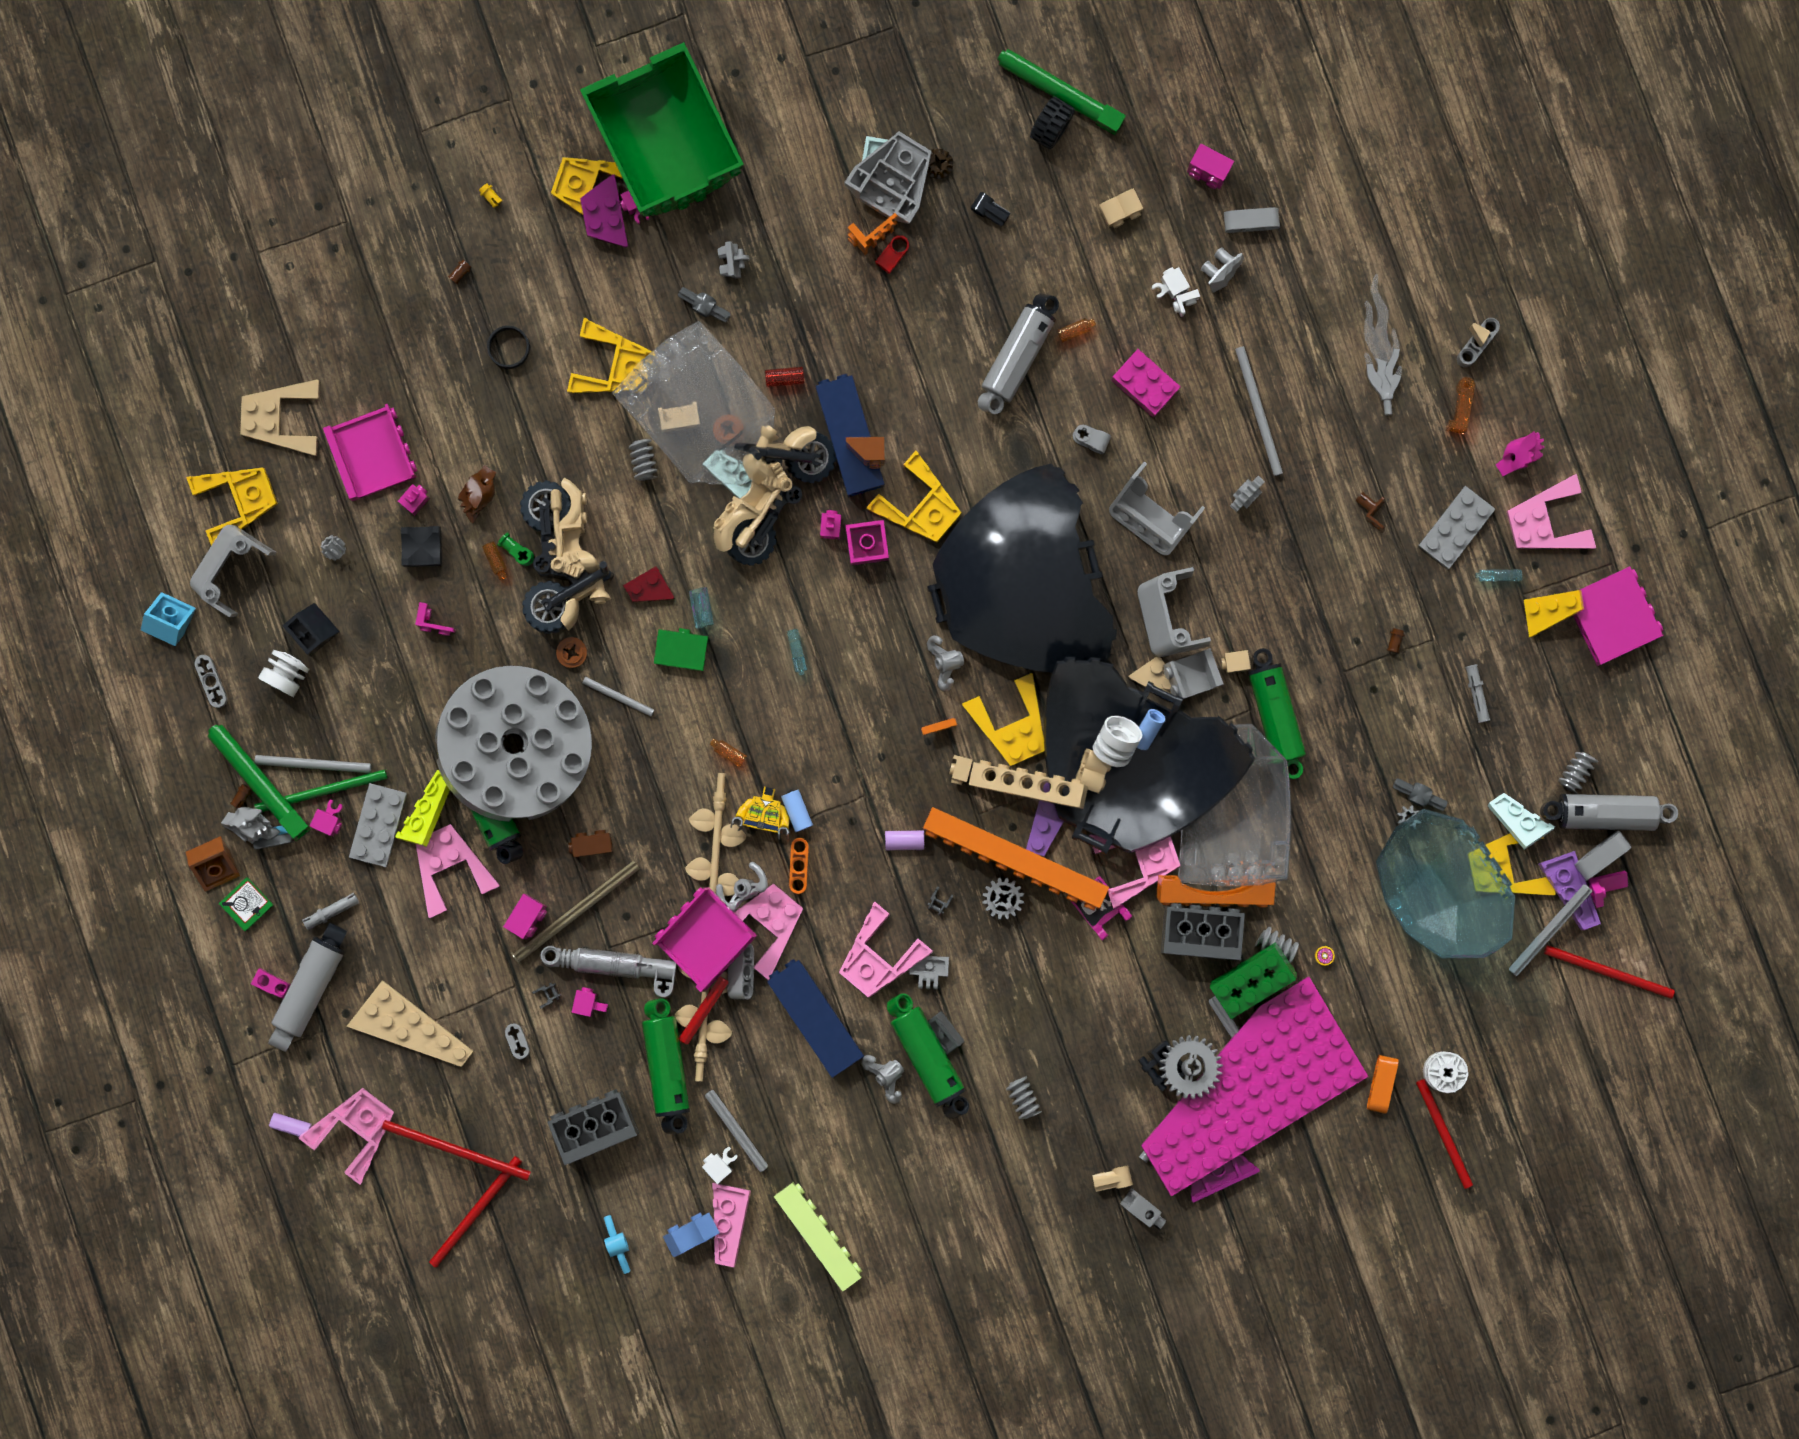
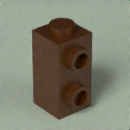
(591, 845)

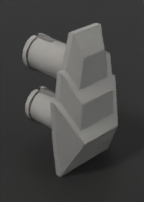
(1221, 277)

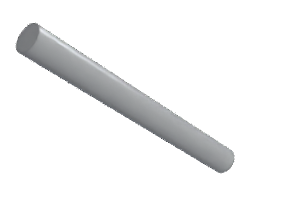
(618, 696)

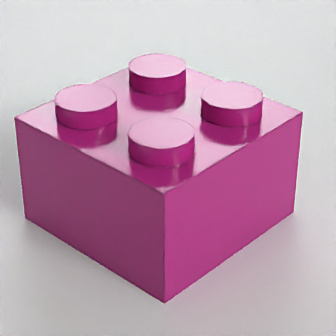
(1210, 166)
(867, 542)
(525, 917)

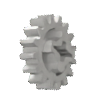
(1247, 493)
(1008, 906)

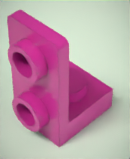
(423, 615)
(1605, 883)

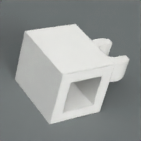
(1173, 283)
(718, 1167)

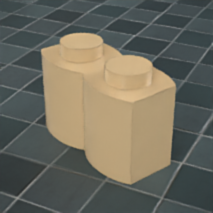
(1120, 208)
(1092, 771)

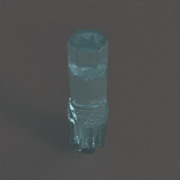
(1499, 575)
(797, 652)

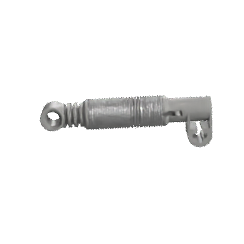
(615, 963)

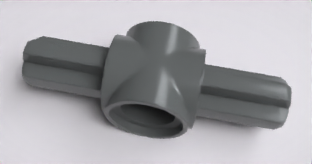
(704, 304)
(1420, 794)

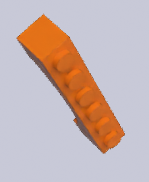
(1172, 890)

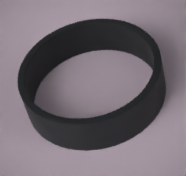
(494, 333)

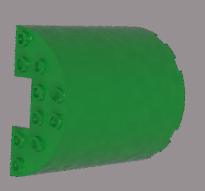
(664, 132)

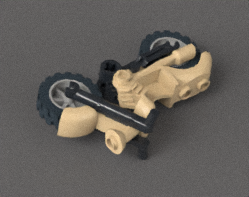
(752, 517)
(560, 528)

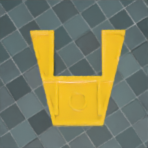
(577, 178)
(625, 359)
(250, 491)
(934, 513)
(1019, 739)
(1500, 852)

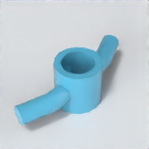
(616, 1244)

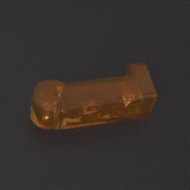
(1465, 390)

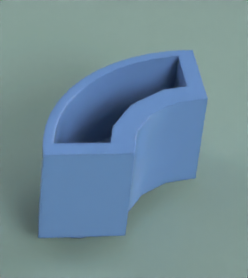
(691, 1234)

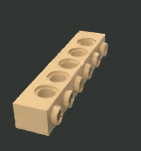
(1075, 798)

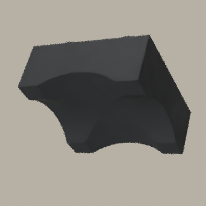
(421, 546)

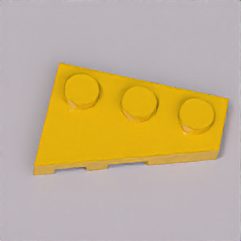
(1549, 610)

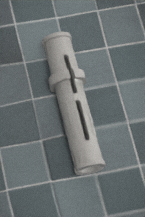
(1477, 693)
(336, 908)

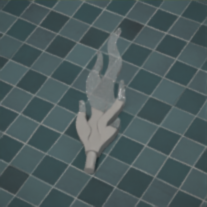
(1385, 356)

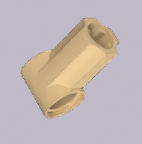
(1118, 1178)

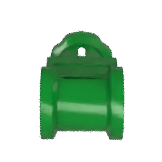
(516, 550)

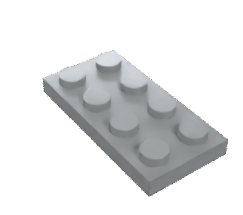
(1456, 527)
(378, 825)

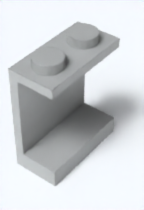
(1193, 674)

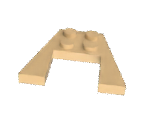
(263, 411)

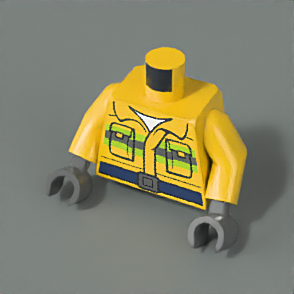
(763, 814)

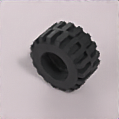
(1052, 122)

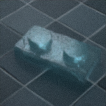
(701, 607)

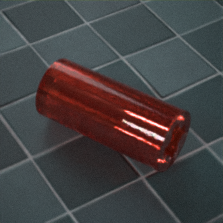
(784, 376)

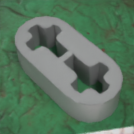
(521, 1039)

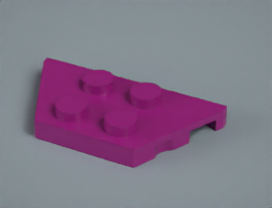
(604, 214)
(1222, 1177)

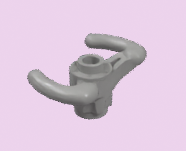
(945, 662)
(745, 888)
(885, 1075)

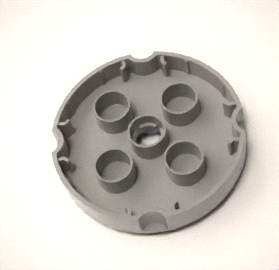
(522, 704)

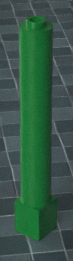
(1104, 116)
(258, 782)

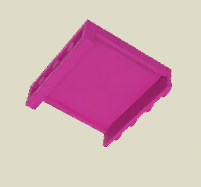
(370, 453)
(1616, 616)
(704, 938)

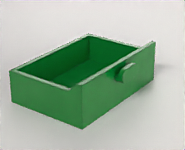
(681, 649)

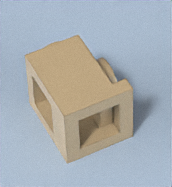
(960, 770)

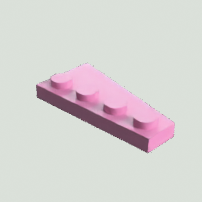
(729, 1217)

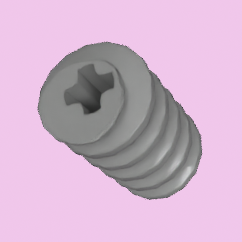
(642, 460)
(1577, 771)
(1267, 939)
(1022, 1098)

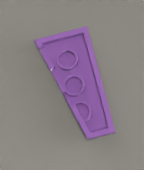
(1044, 827)
(1566, 882)

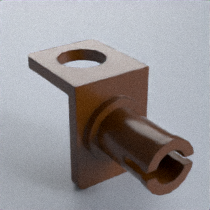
(1372, 508)

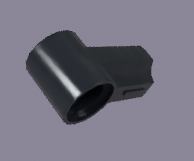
(986, 207)

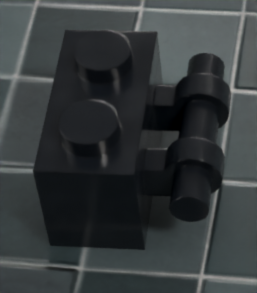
(1156, 1055)

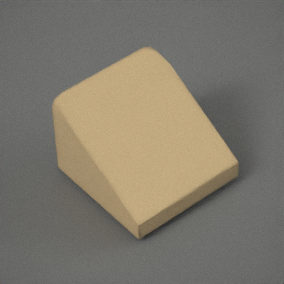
(1479, 333)

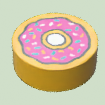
(1324, 955)

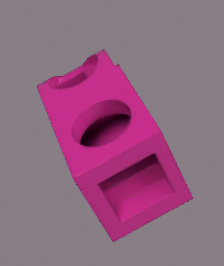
(270, 983)

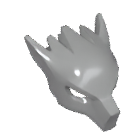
(249, 824)

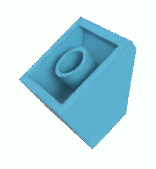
(167, 619)

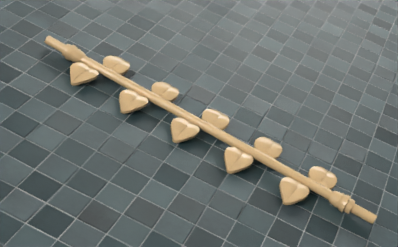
(702, 869)

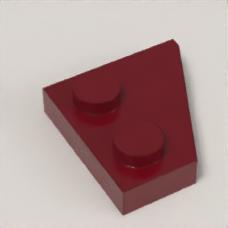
(648, 587)

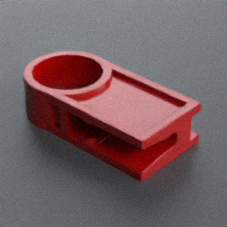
(889, 257)

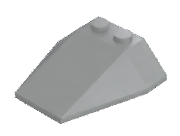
(892, 177)

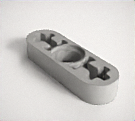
(210, 666)

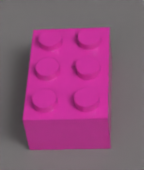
(1145, 383)

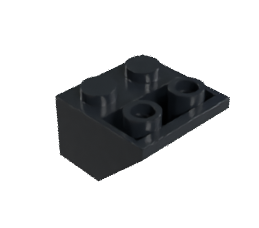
(311, 629)

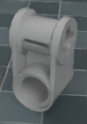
(1093, 439)

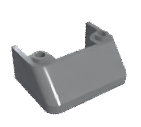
(1149, 519)
(229, 539)
(1161, 636)

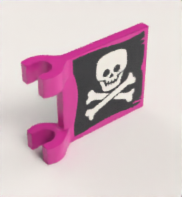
(1099, 917)

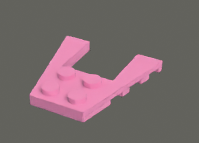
(1532, 525)
(443, 851)
(1153, 861)
(777, 914)
(866, 968)
(365, 1117)

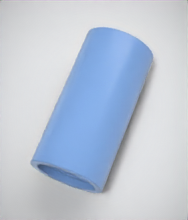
(1150, 727)
(797, 811)

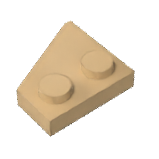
(1153, 672)

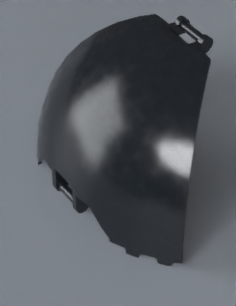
(1019, 578)
(1161, 788)

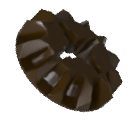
(946, 167)

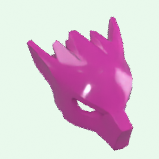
(1525, 450)

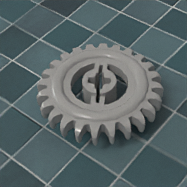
(1193, 1048)

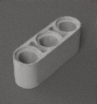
(1251, 220)
(1474, 351)
(741, 975)

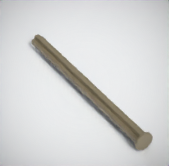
(575, 912)

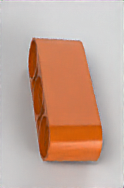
(799, 856)
(1382, 1084)

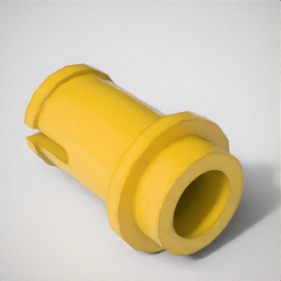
(490, 195)

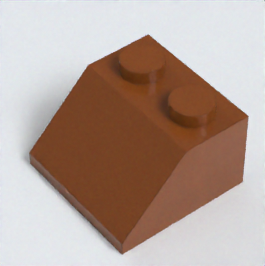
(868, 450)
(212, 864)

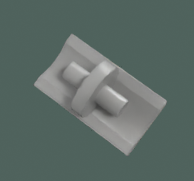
(735, 260)

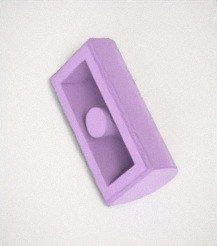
(904, 840)
(289, 1125)

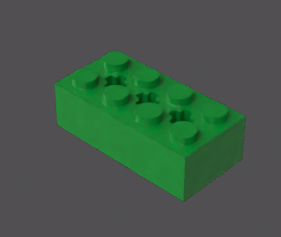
(1254, 968)

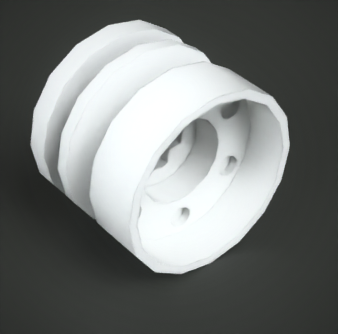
(283, 673)
(1117, 741)
(1434, 1070)

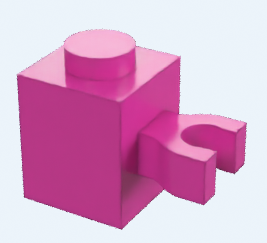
(585, 1003)

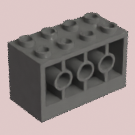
(1210, 943)
(589, 1139)

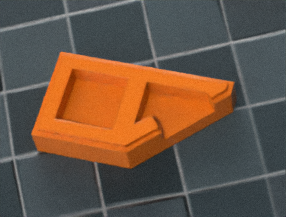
(939, 726)

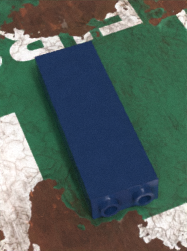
(846, 419)
(815, 1017)

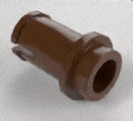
(459, 271)
(1395, 640)
(241, 796)

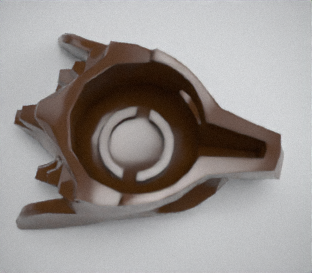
(477, 492)

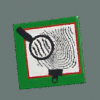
(246, 904)

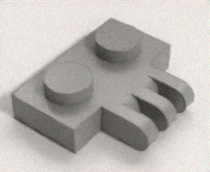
(930, 969)

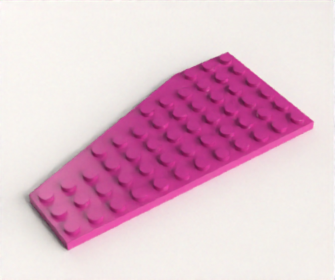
(1272, 1074)

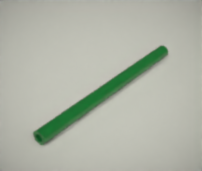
(330, 788)

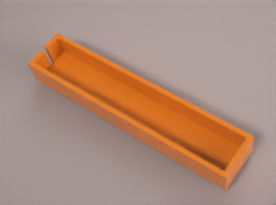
(1015, 858)

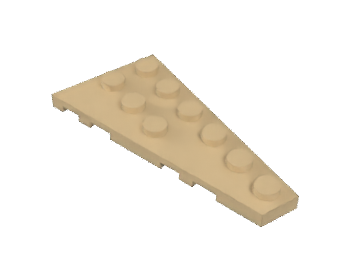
(401, 1022)

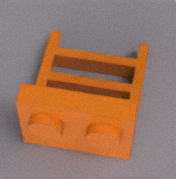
(858, 239)

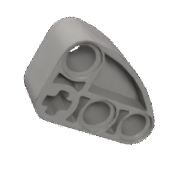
(1602, 855)

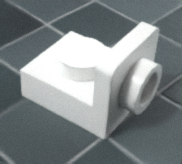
(1187, 298)

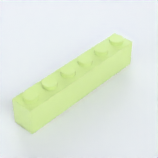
(818, 1236)

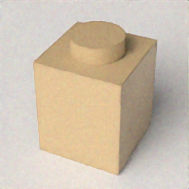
(1235, 662)

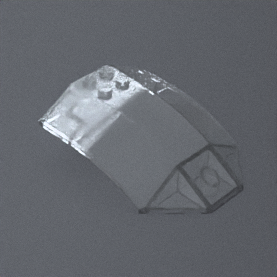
(697, 405)
(1249, 831)

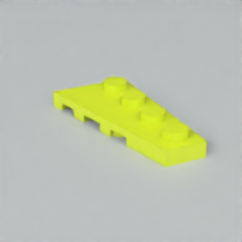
(428, 809)

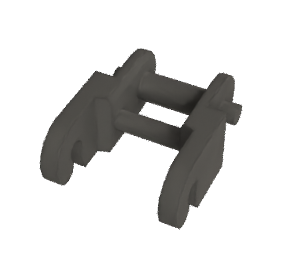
(933, 898)
(544, 988)

